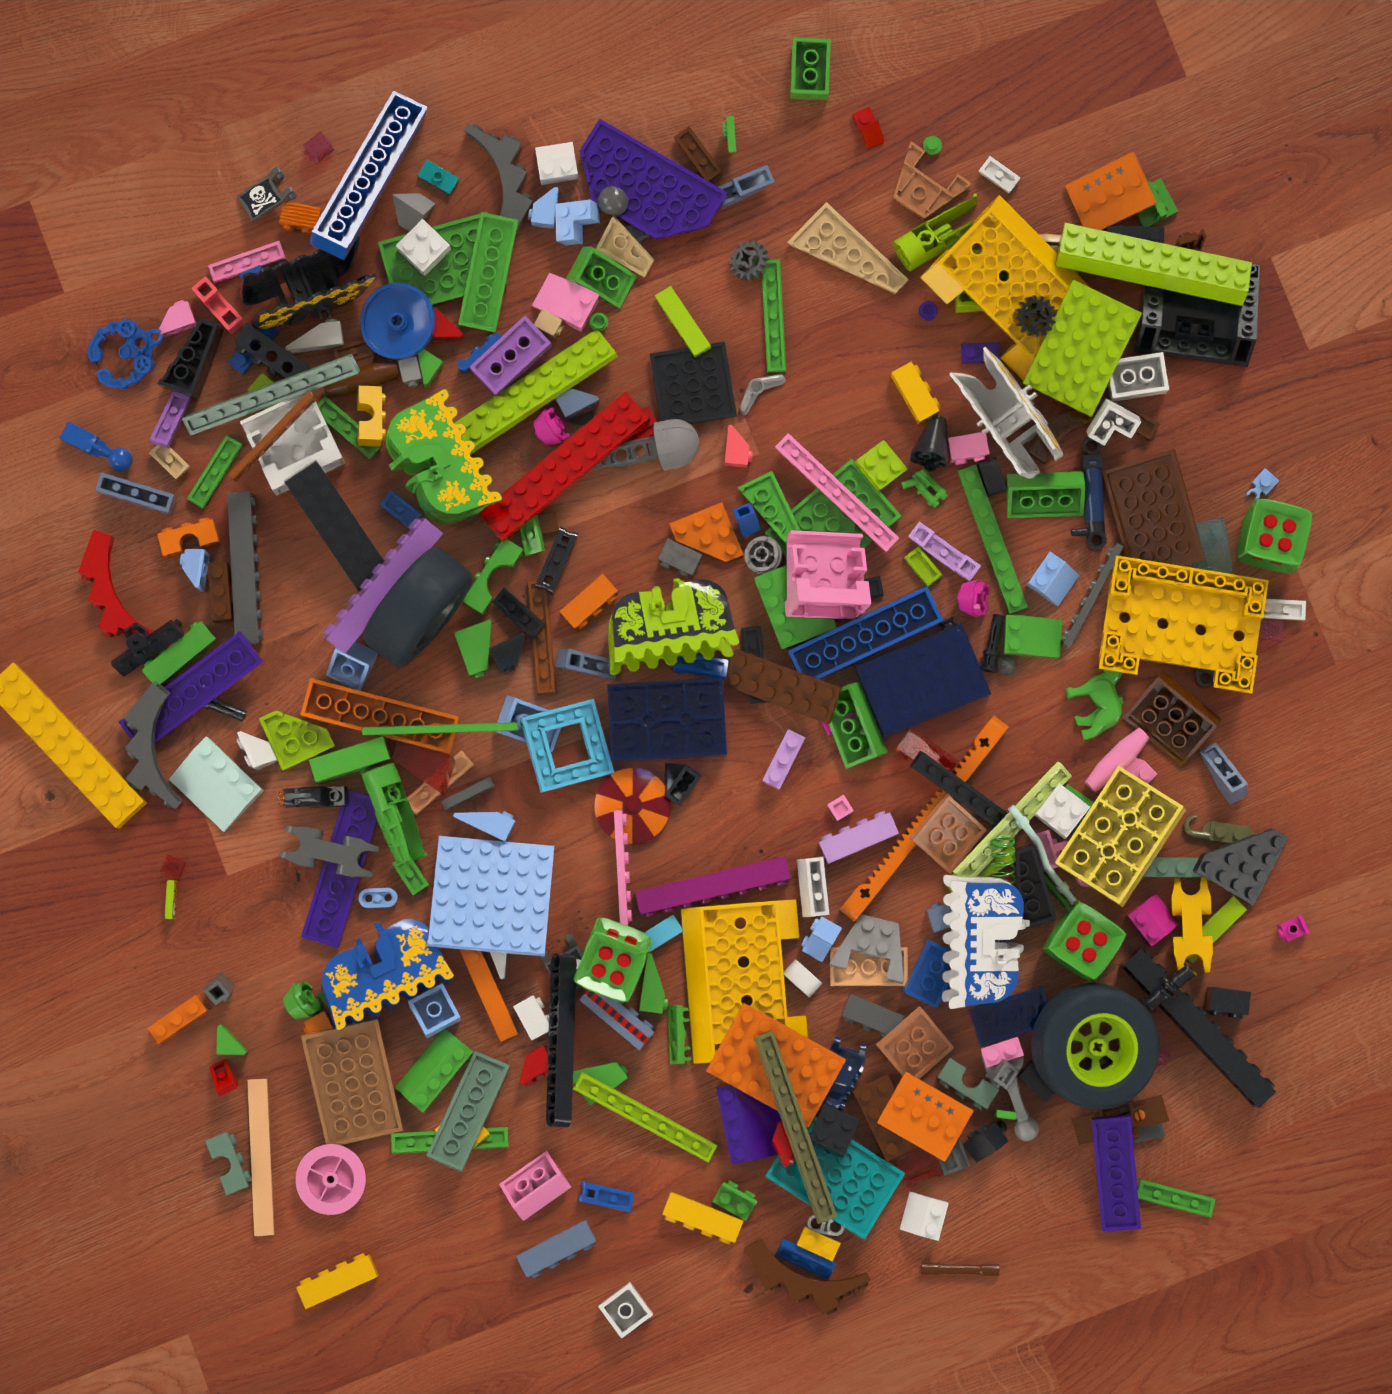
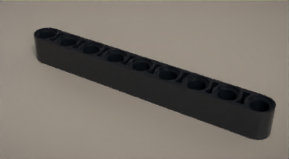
(561, 1040)

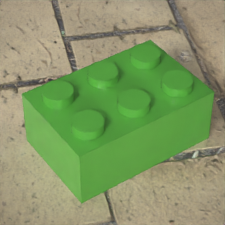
(810, 69)

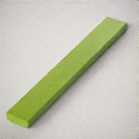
(645, 1117)

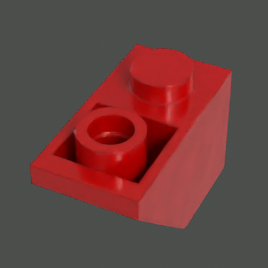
(534, 1065)
(782, 1146)

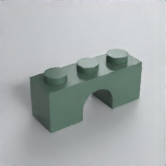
(951, 1076)
(237, 1177)

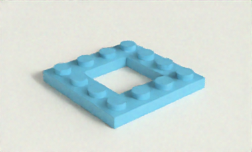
(599, 758)

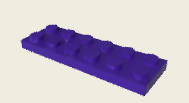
(1116, 1173)

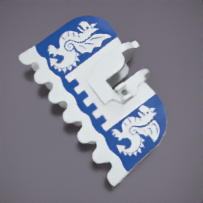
(980, 914)

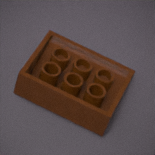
(1172, 718)

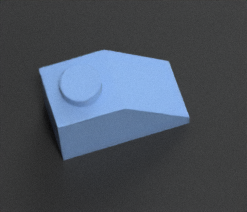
(544, 210)

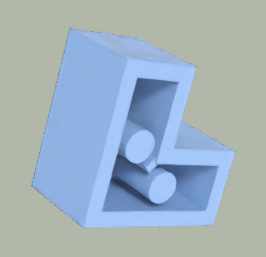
(572, 217)
(821, 938)

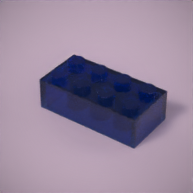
(1007, 1017)

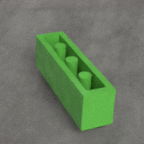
(180, 654)

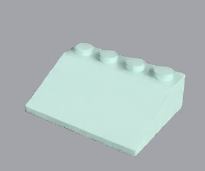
(216, 784)

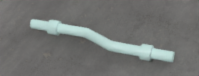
(1061, 886)

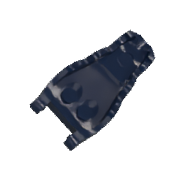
(847, 1076)

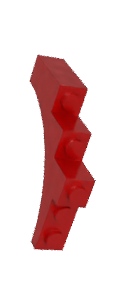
(96, 567)

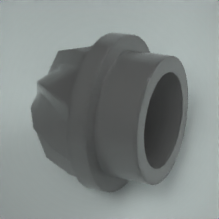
(1007, 665)

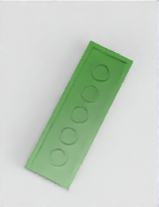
(488, 272)

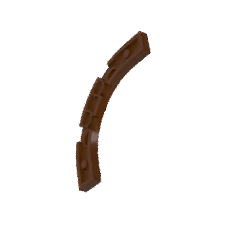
(1073, 419)

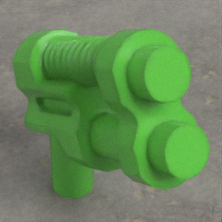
(922, 481)

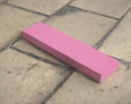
(240, 263)

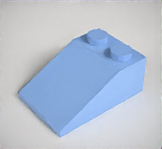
(514, 710)

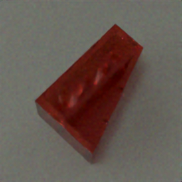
(427, 765)

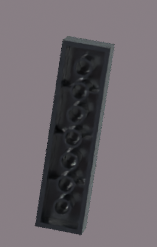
(334, 522)

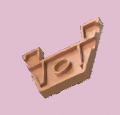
(919, 191)

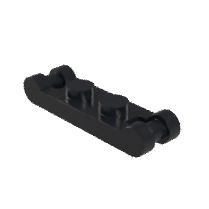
(556, 560)

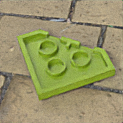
(294, 738)

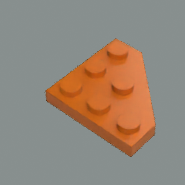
(708, 533)

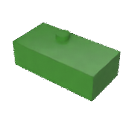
(351, 760)

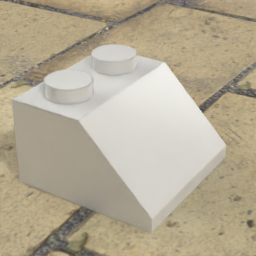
(556, 163)
(924, 1216)

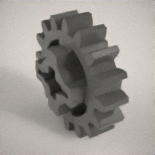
(744, 257)

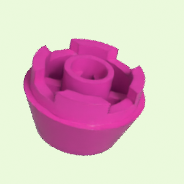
(550, 428)
(973, 598)

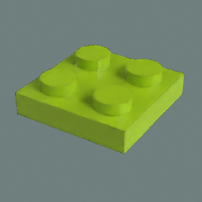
(880, 465)

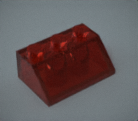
(914, 742)

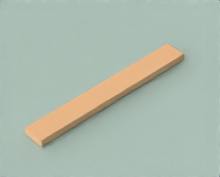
(261, 1157)

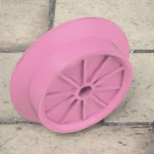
(318, 1191)

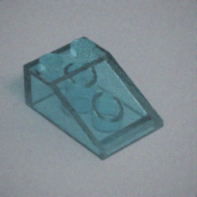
(1215, 546)

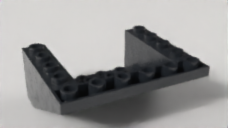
(1198, 326)

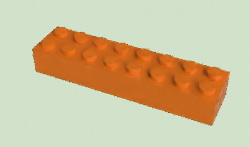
(359, 709)

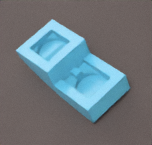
(664, 931)

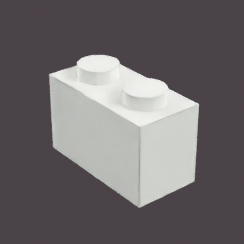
(533, 1017)

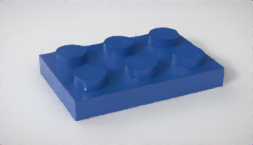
(926, 977)

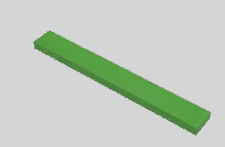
(430, 729)

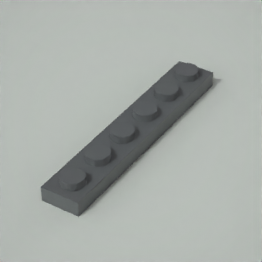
(1087, 602)

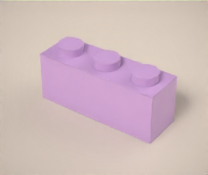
(783, 759)

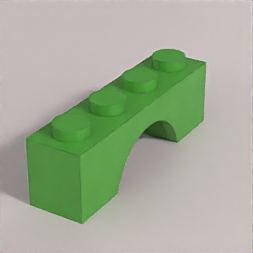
(505, 555)

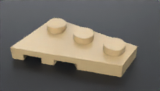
(624, 248)

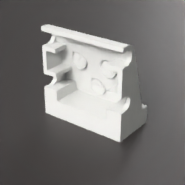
(300, 445)

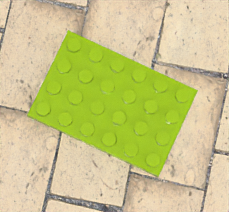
(1082, 348)

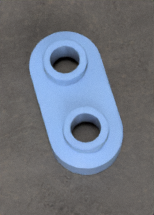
(378, 898)

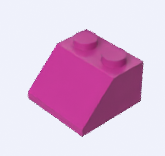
(1152, 920)

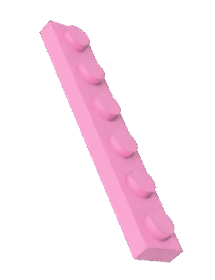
(622, 859)

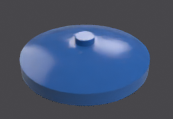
(397, 321)

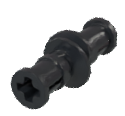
(1169, 988)

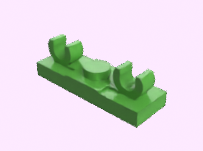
(677, 1034)

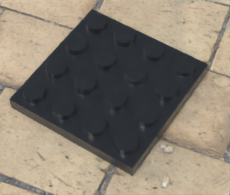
(693, 386)

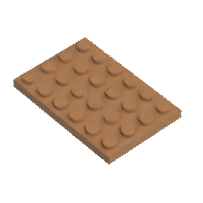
(352, 1082)

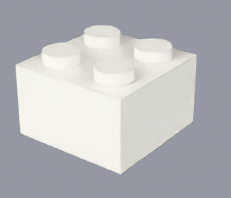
(423, 247)
(1062, 811)
(625, 1310)

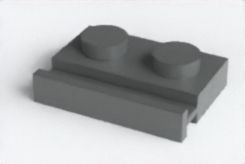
(956, 1160)

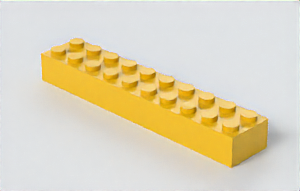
(68, 747)

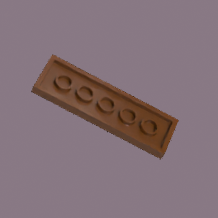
(782, 686)

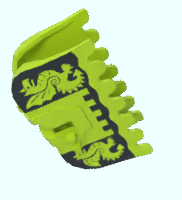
(693, 623)

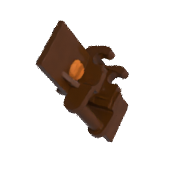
(1143, 1114)

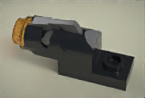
(313, 797)

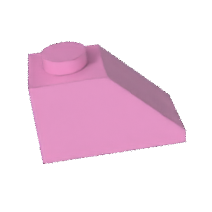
(178, 319)

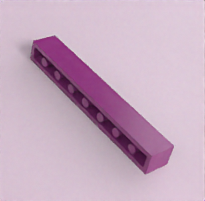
(713, 885)

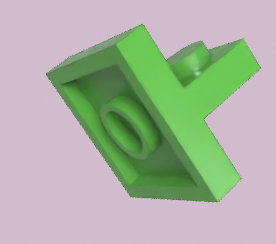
(1163, 209)

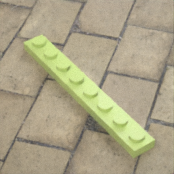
(1007, 827)

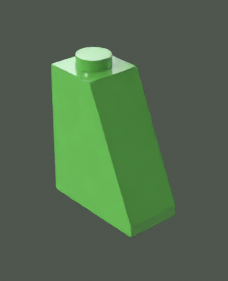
(474, 647)
(610, 1074)

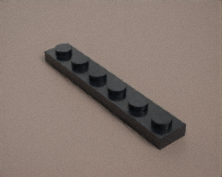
(958, 789)

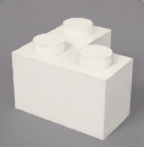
(1111, 418)

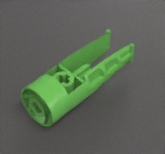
(394, 813)

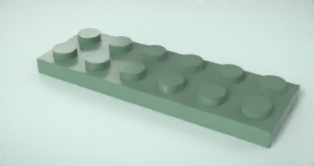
(468, 1111)

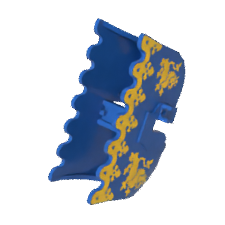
(405, 962)

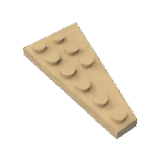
(841, 245)

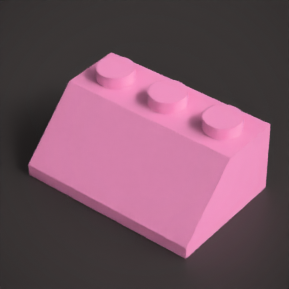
(535, 1185)

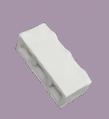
(812, 887)

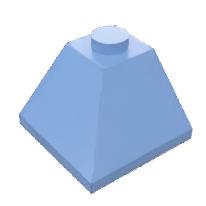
(195, 566)

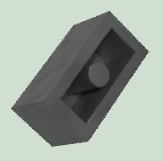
(679, 558)

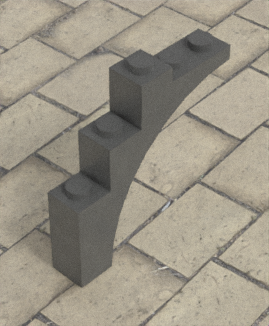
(513, 177)
(142, 746)

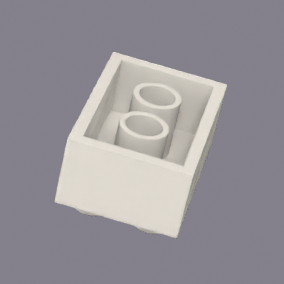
(1138, 377)

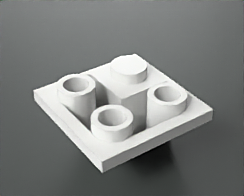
(258, 751)

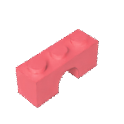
(218, 305)

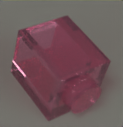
(317, 148)

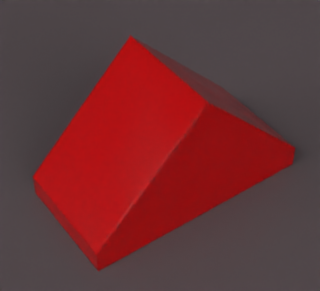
(445, 329)

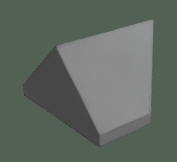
(411, 209)

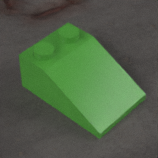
(602, 276)
(1032, 636)

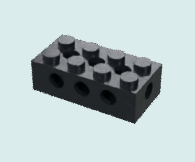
(249, 335)

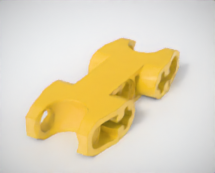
(1192, 909)

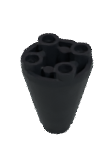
(932, 445)

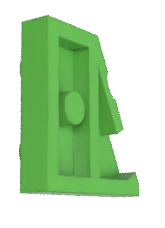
(729, 133)

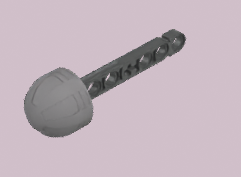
(673, 444)

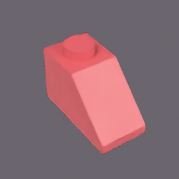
(737, 450)

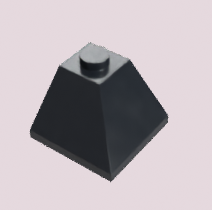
(508, 653)

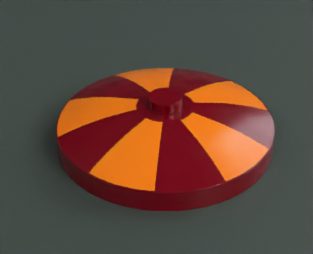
(640, 797)

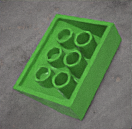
(788, 630)

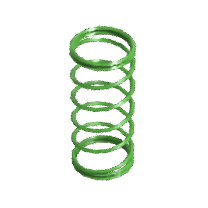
(1003, 845)

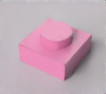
(840, 807)

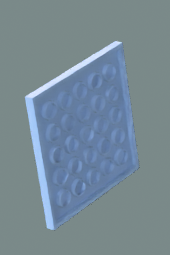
(491, 896)

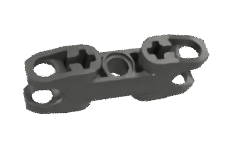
(314, 848)

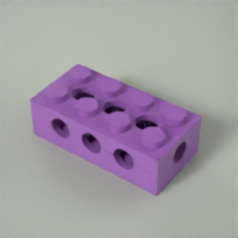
(510, 344)

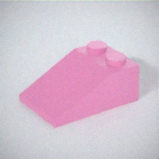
(567, 301)

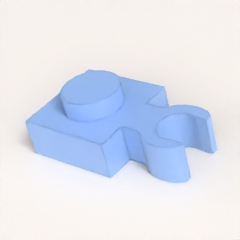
(1263, 483)

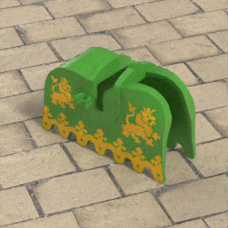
(430, 440)

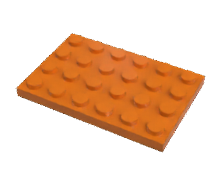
(808, 1064)

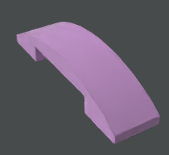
(944, 552)

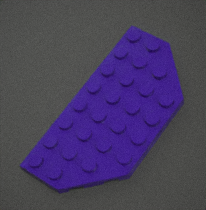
(660, 192)

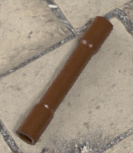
(982, 1269)

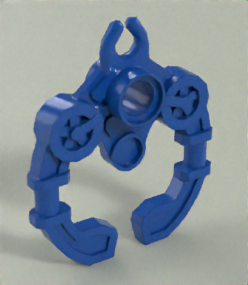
(131, 349)

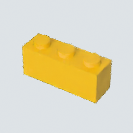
(915, 392)

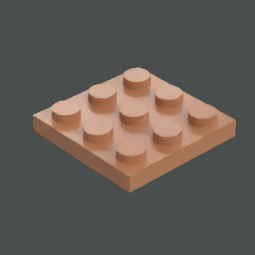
(948, 833)
(915, 1044)

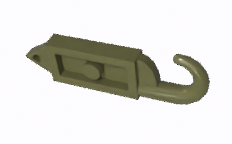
(1218, 831)

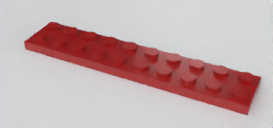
(564, 466)

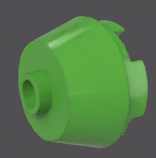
(301, 1001)

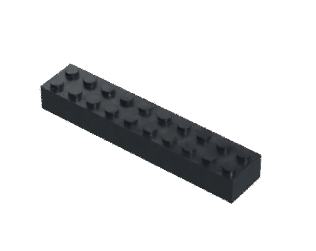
(1201, 1031)

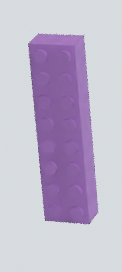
(353, 619)

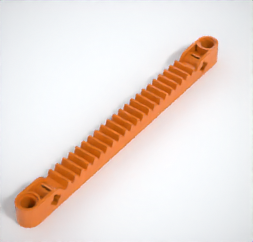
(855, 904)

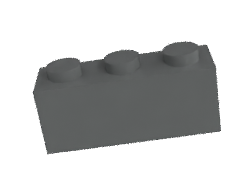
(870, 1015)

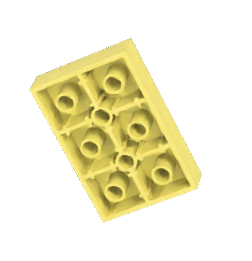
(1120, 836)

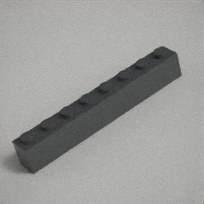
(244, 566)

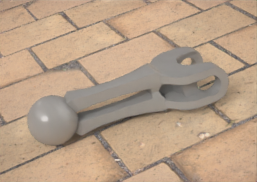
(1026, 1127)

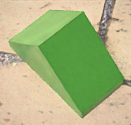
(429, 366)
(228, 1044)

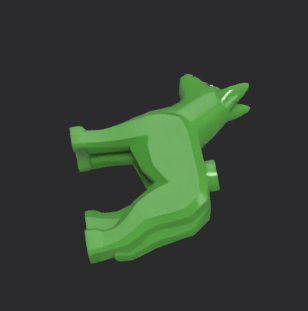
(1104, 695)

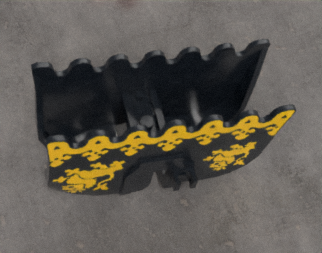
(311, 284)

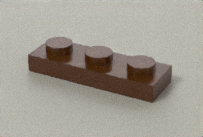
(697, 154)

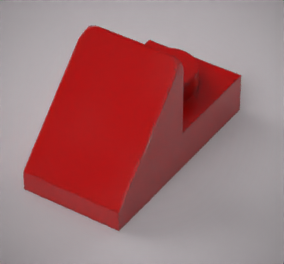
(868, 127)
(223, 1077)

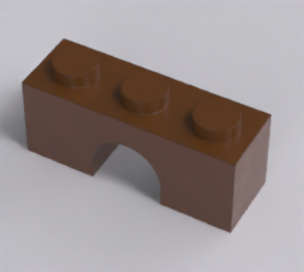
(219, 588)

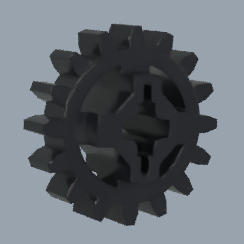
(1038, 309)

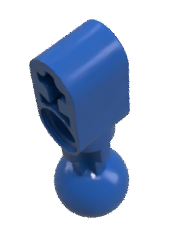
(118, 458)

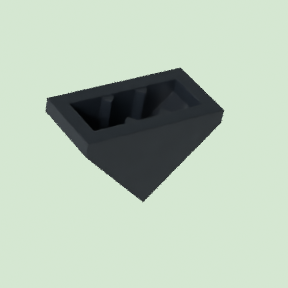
(679, 781)

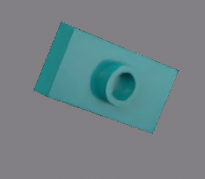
(438, 177)

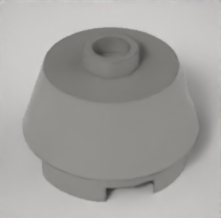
(763, 555)

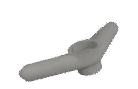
(755, 387)

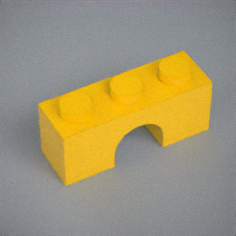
(371, 400)

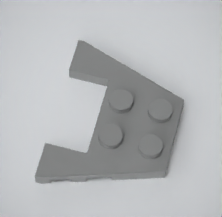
(876, 939)

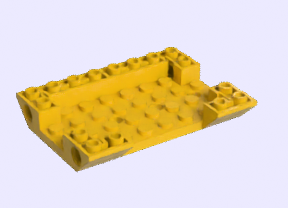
(1031, 266)
(1184, 600)
(718, 981)

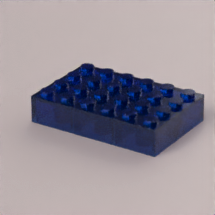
(922, 681)
(667, 720)

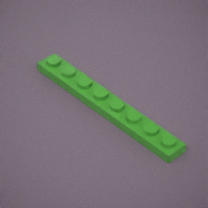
(992, 539)

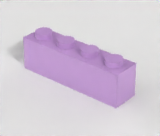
(858, 838)

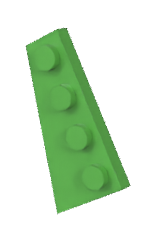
(771, 504)

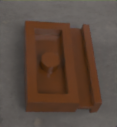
(1191, 240)

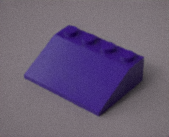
(747, 1125)

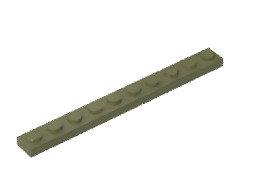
(795, 1127)

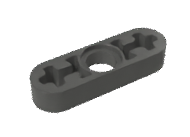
(467, 793)

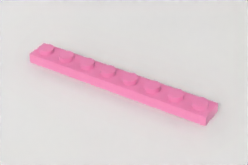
(837, 493)

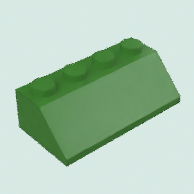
(1045, 495)
(862, 739)
(434, 1070)

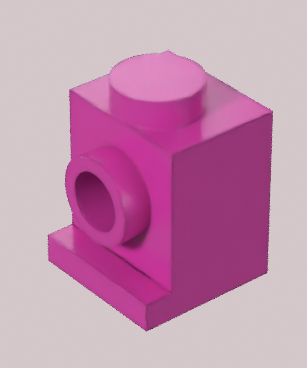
(1284, 928)

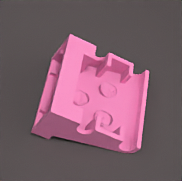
(826, 575)

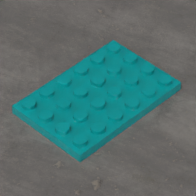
(856, 1183)

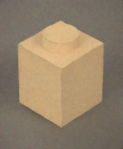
(549, 324)

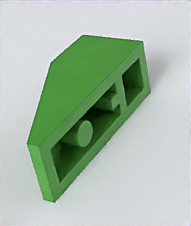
(653, 994)

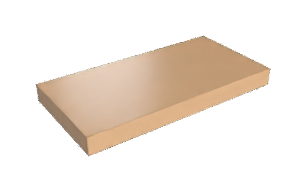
(865, 970)

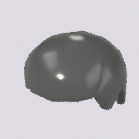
(613, 201)

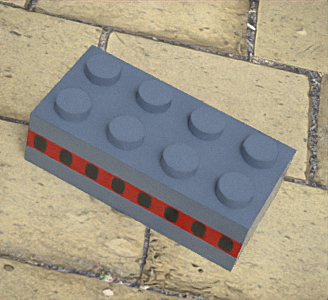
(619, 1018)

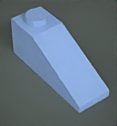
(493, 823)

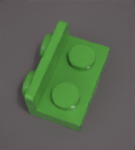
(734, 1200)

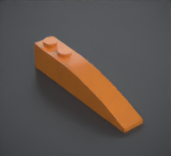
(489, 993)

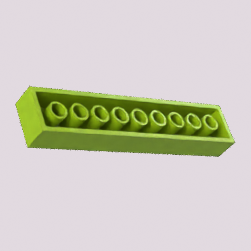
(1154, 264)

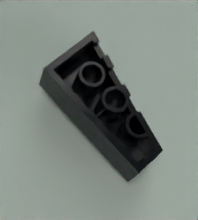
(193, 361)
(1033, 887)

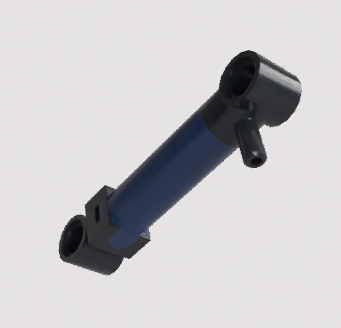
(1094, 505)

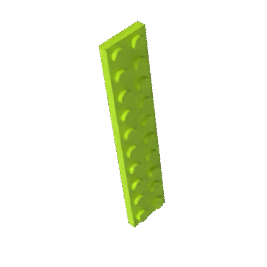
(537, 389)

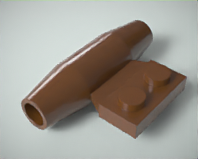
(370, 373)

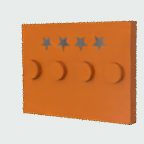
(1111, 193)
(925, 1116)

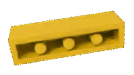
(702, 1217)
(337, 1281)

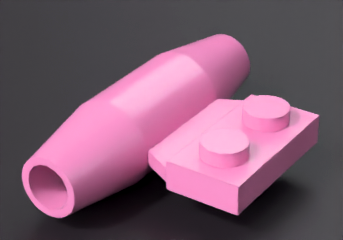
(1122, 755)

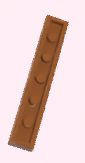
(272, 436)
(543, 643)

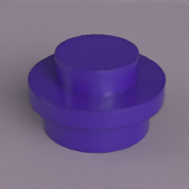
(928, 310)

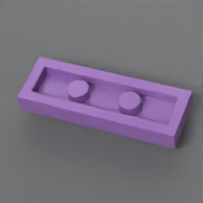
(170, 419)

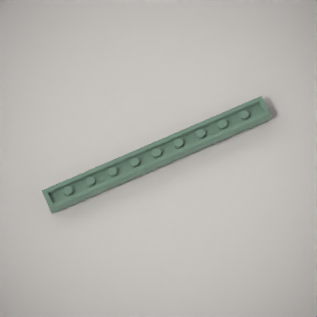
(271, 394)

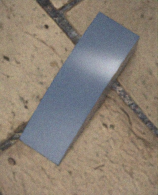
(747, 185)

